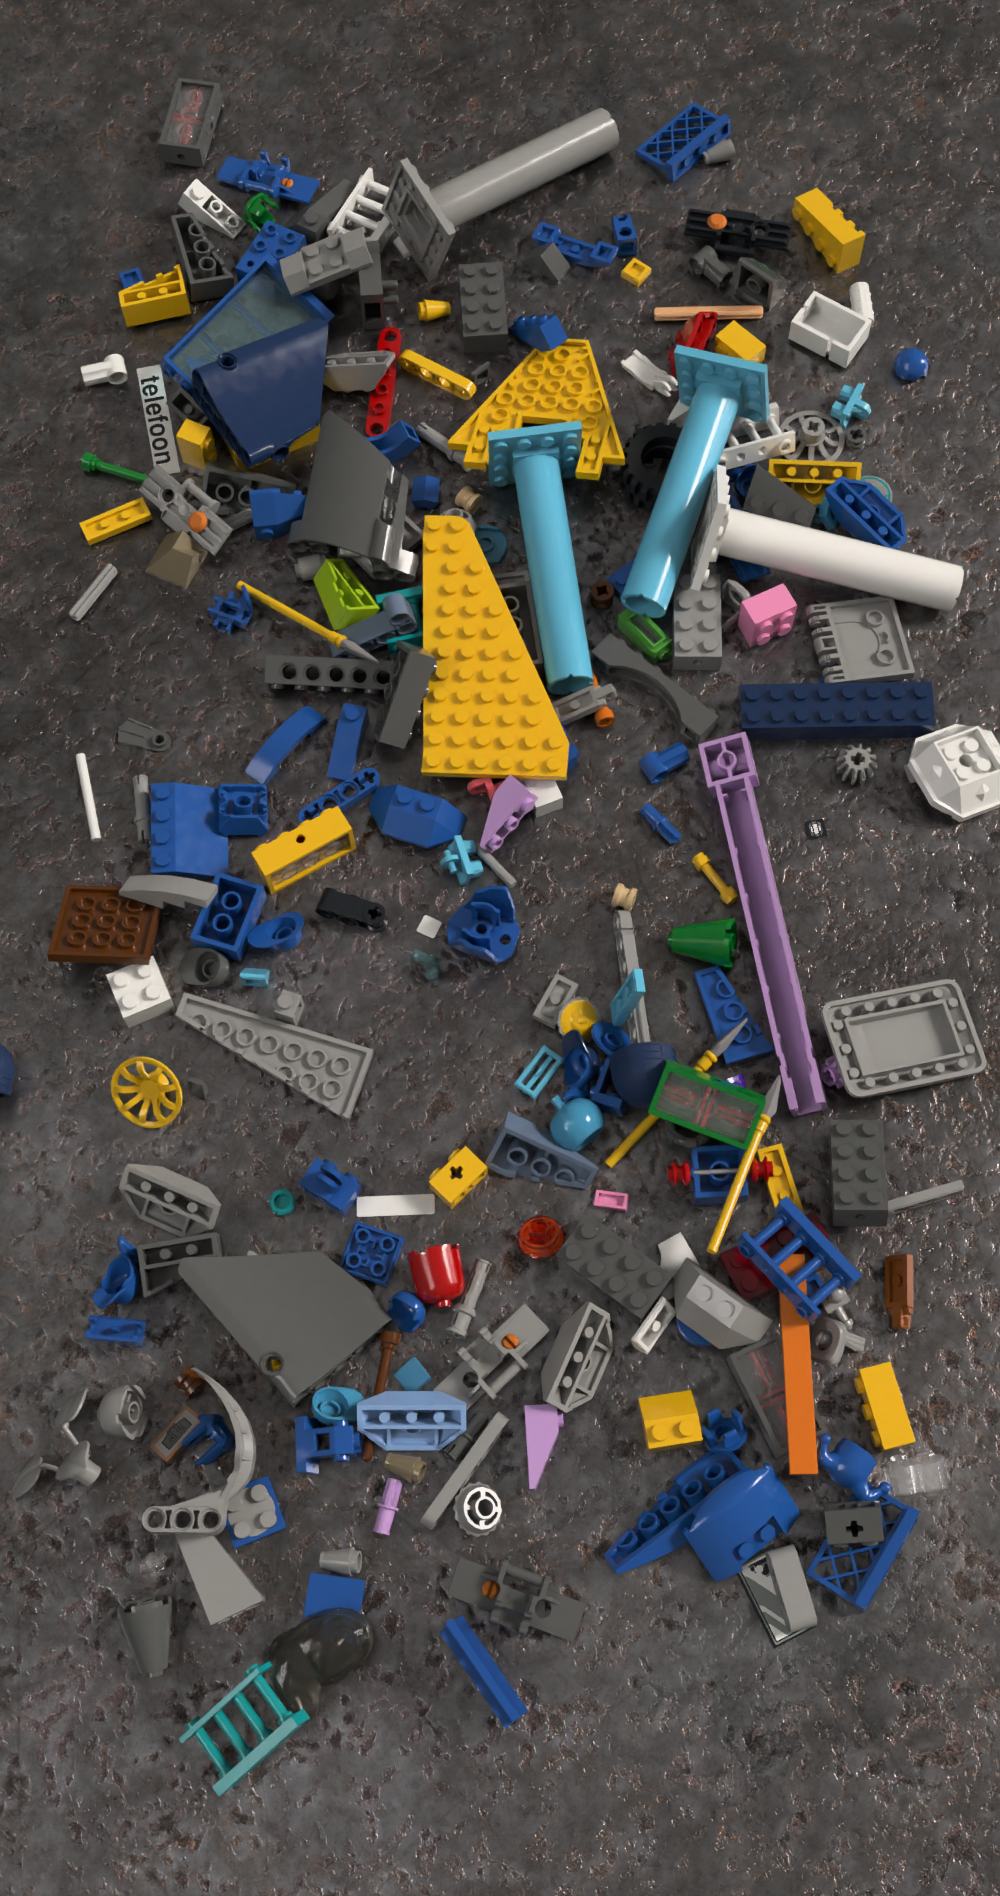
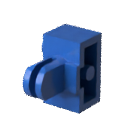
(331, 1186)

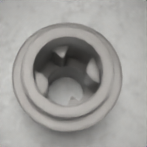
(719, 152)
(342, 1561)

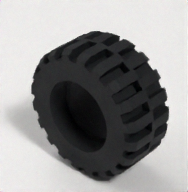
(645, 445)

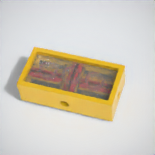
(304, 849)

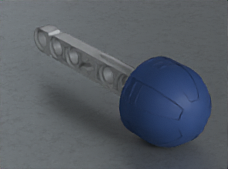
(639, 1065)

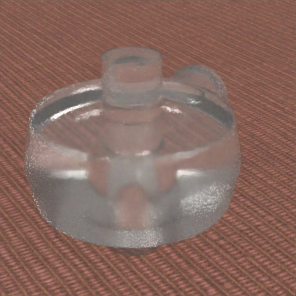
(152, 1565)

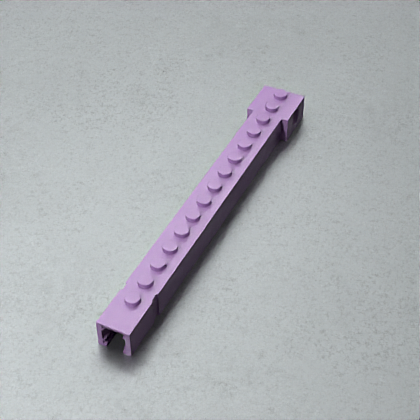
(731, 778)

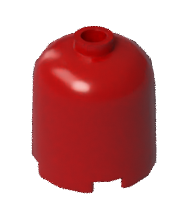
(437, 1274)

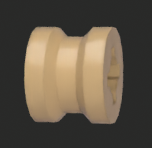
(469, 500)
(624, 897)

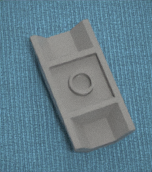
(326, 261)

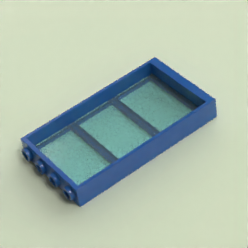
(249, 312)

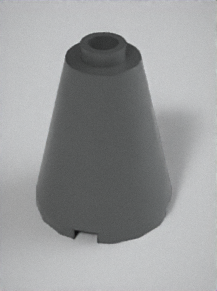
(148, 1632)

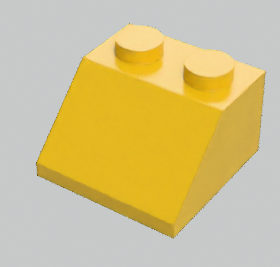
(670, 1421)

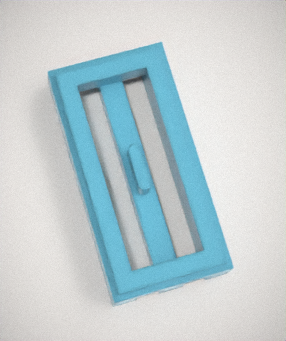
(527, 1089)

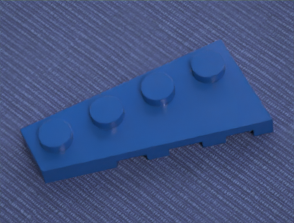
(725, 1013)

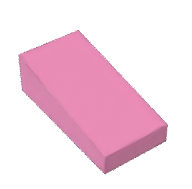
(611, 1200)

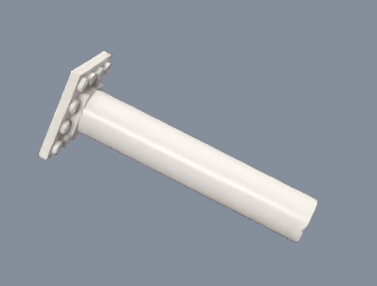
(816, 554)

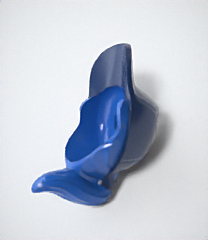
(580, 1065)

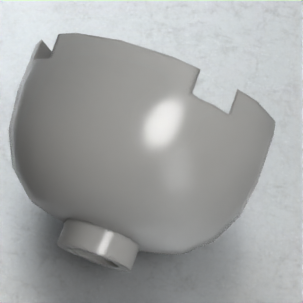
(123, 1413)

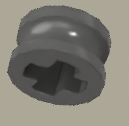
(852, 432)

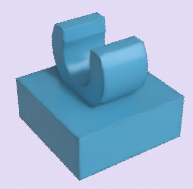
(825, 515)

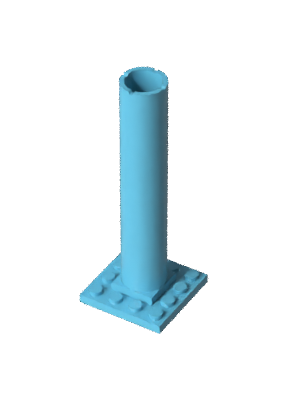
(716, 392)
(536, 462)

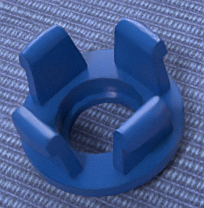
(732, 1429)

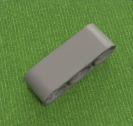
(791, 1588)

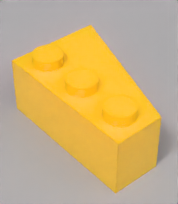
(156, 299)

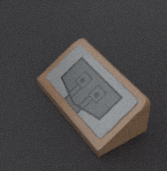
(169, 1441)

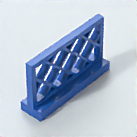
(689, 155)
(880, 1564)
(483, 1671)

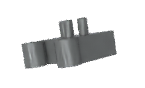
(372, 291)

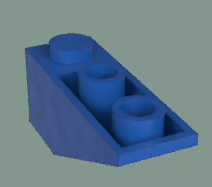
(540, 331)

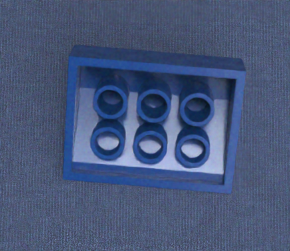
(187, 832)

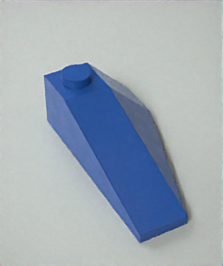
(275, 511)

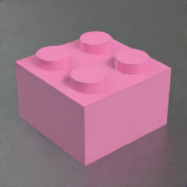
(767, 615)

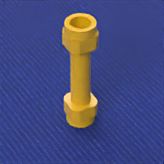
(702, 863)

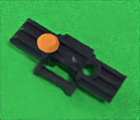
(740, 224)

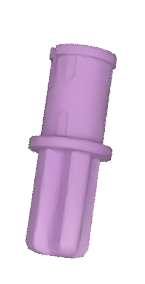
(388, 1506)

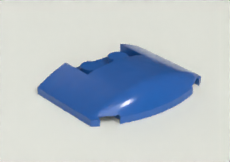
(740, 1520)

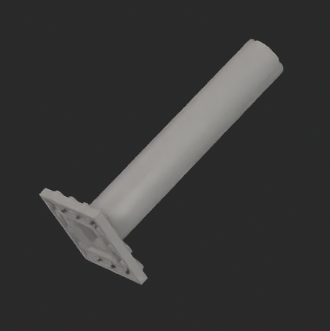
(429, 217)

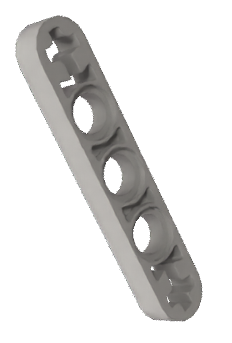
(464, 1471)

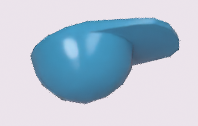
(335, 1404)

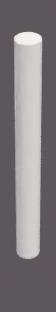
(88, 797)

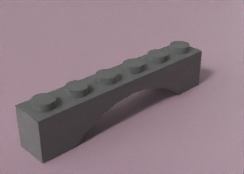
(618, 660)

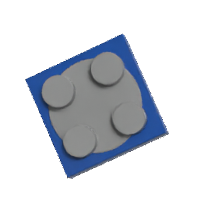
(254, 1513)

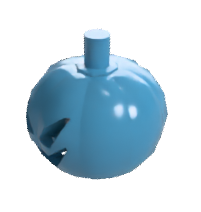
(576, 1123)

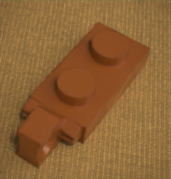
(899, 1289)

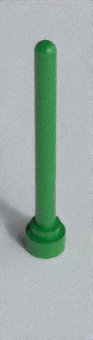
(92, 463)

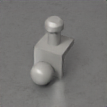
(834, 1304)

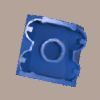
(243, 809)

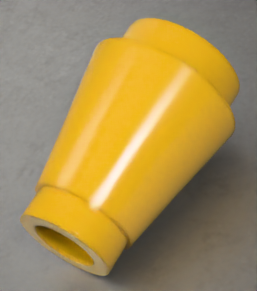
(432, 309)

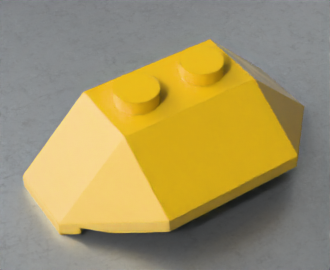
(812, 477)

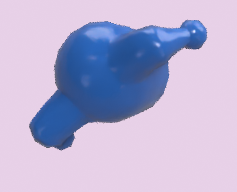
(850, 1467)

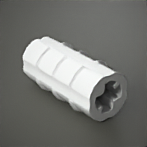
(861, 300)

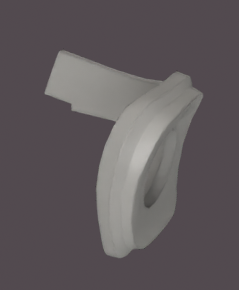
(727, 597)
(841, 1338)

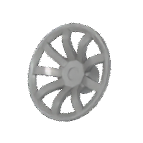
(813, 434)

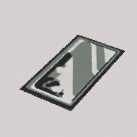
(762, 1595)

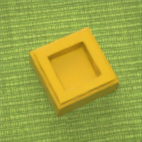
(636, 272)

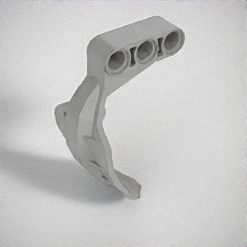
(216, 1500)

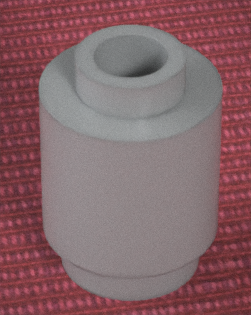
(309, 566)

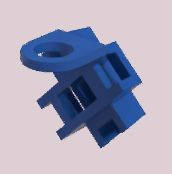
(242, 607)

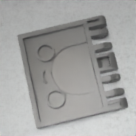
(862, 639)

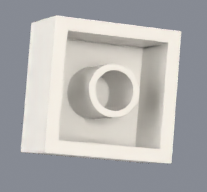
(140, 992)

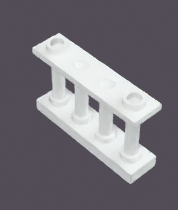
(382, 229)
(758, 448)

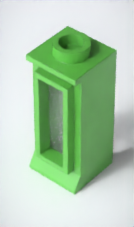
(645, 635)

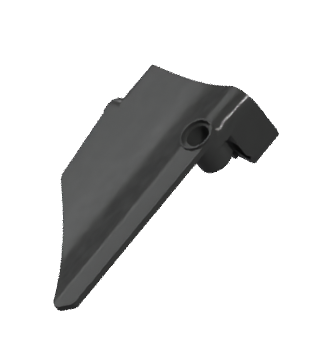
(289, 1311)

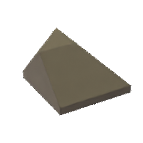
(177, 559)

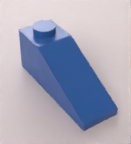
(347, 741)

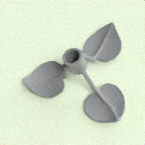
(76, 1463)

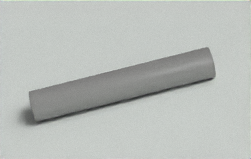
(495, 866)

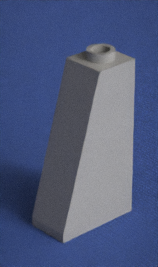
(217, 1577)

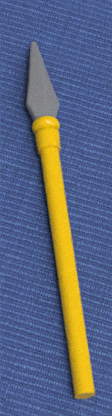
(335, 638)
(702, 1065)
(769, 1110)

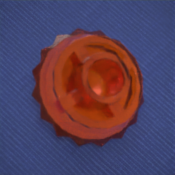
(540, 1237)

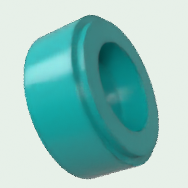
(282, 1202)

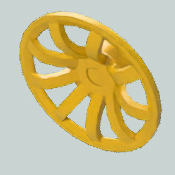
(150, 1089)

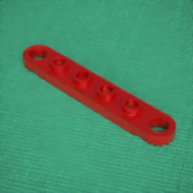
(382, 396)

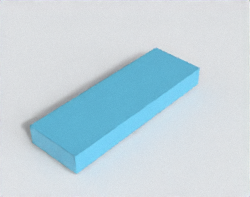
(627, 997)

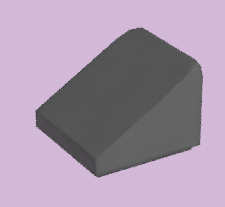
(480, 374)

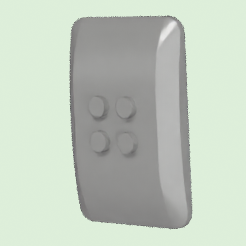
(903, 1038)

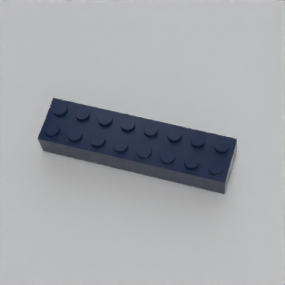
(836, 710)

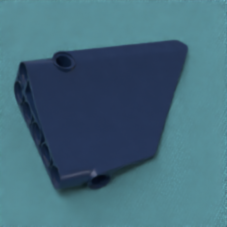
(265, 391)

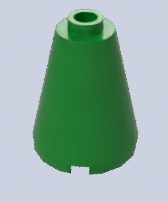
(706, 941)

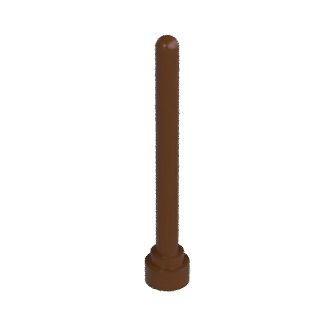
(389, 1341)

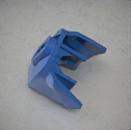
(489, 912)

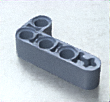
(372, 632)

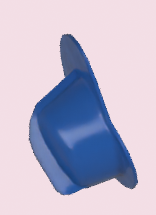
(279, 933)

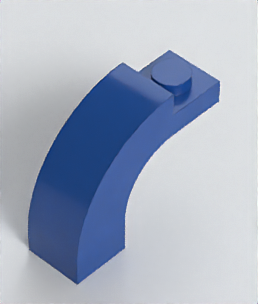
(396, 441)

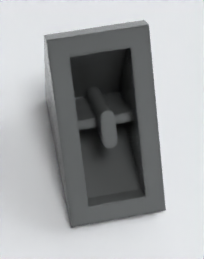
(548, 261)

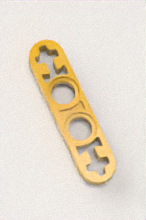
(437, 374)

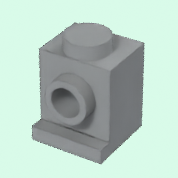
(288, 1007)

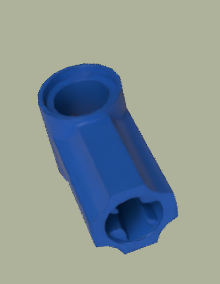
(658, 765)

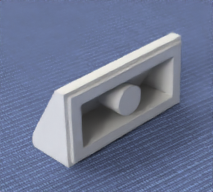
(653, 1326)

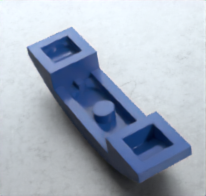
(574, 249)
(282, 743)

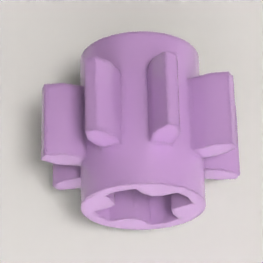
(830, 1073)

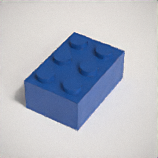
(229, 916)

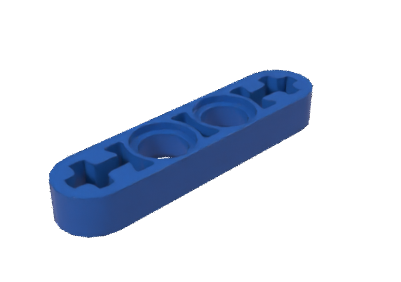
(337, 796)

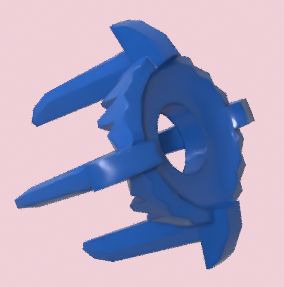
(215, 1427)

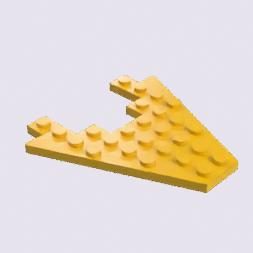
(548, 390)

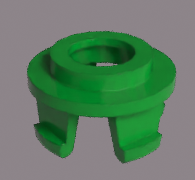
(257, 211)

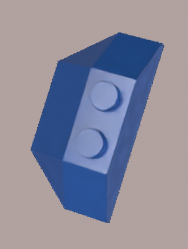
(866, 513)
(415, 816)

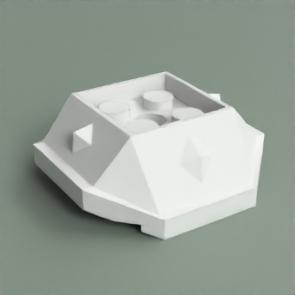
(948, 785)

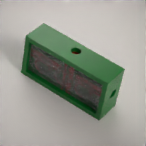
(707, 1104)

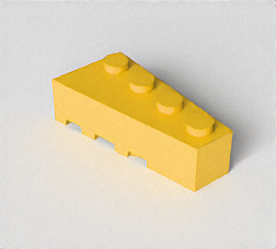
(829, 230)

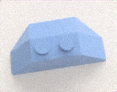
(411, 1420)

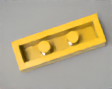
(884, 1407)

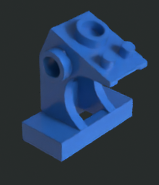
(343, 1443)

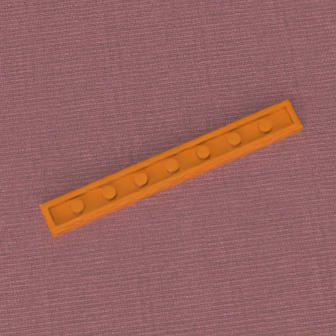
(797, 1379)

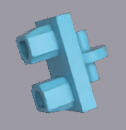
(458, 862)

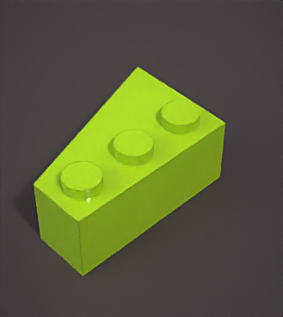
(343, 594)

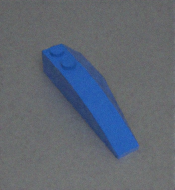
(662, 1527)

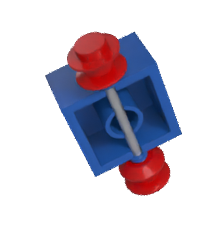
(714, 1172)

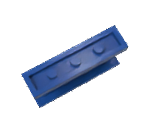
(804, 1235)

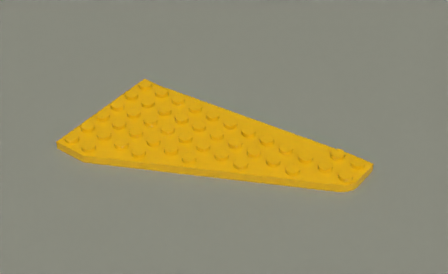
(485, 699)

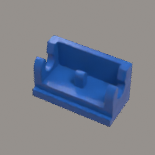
(116, 1331)

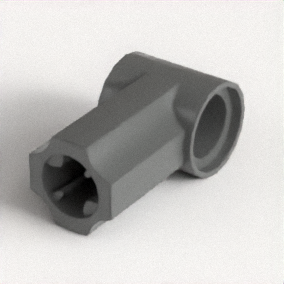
(707, 263)

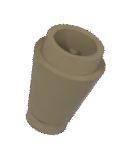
(407, 1467)

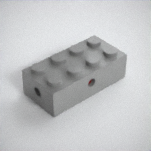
(697, 624)

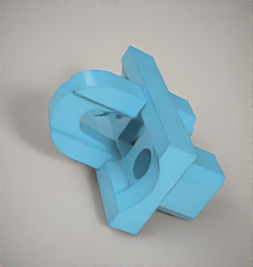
(853, 398)

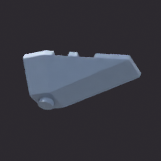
(530, 1152)

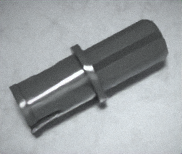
(463, 1441)

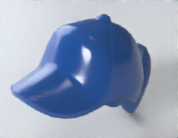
(121, 1278)

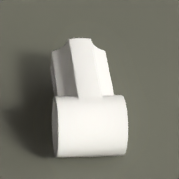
(110, 370)

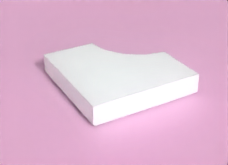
(673, 1253)

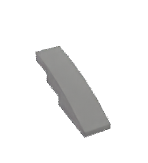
(165, 889)

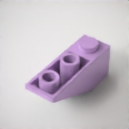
(507, 808)

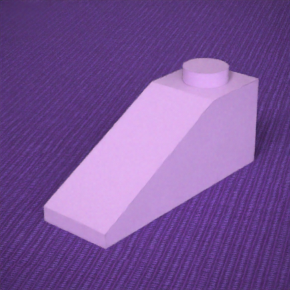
(541, 1434)

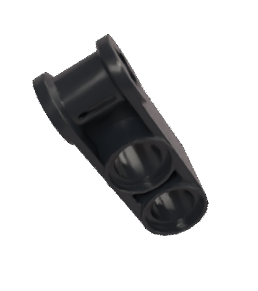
(352, 910)

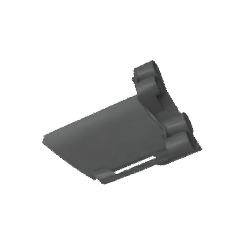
(348, 500)

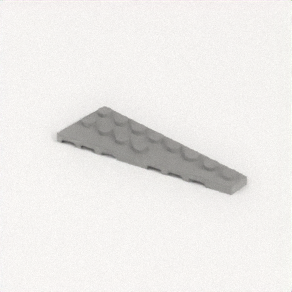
(307, 1061)

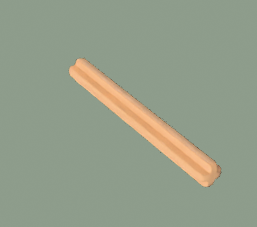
(724, 312)

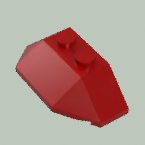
(695, 334)

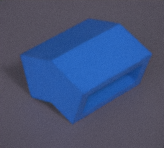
(425, 492)

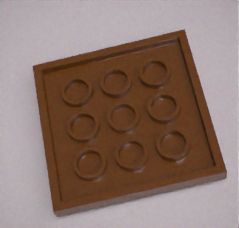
(103, 927)

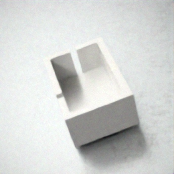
(829, 329)

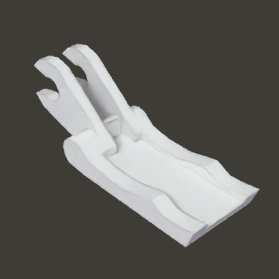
(649, 374)

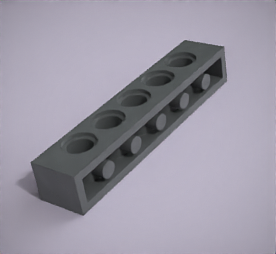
(276, 665)

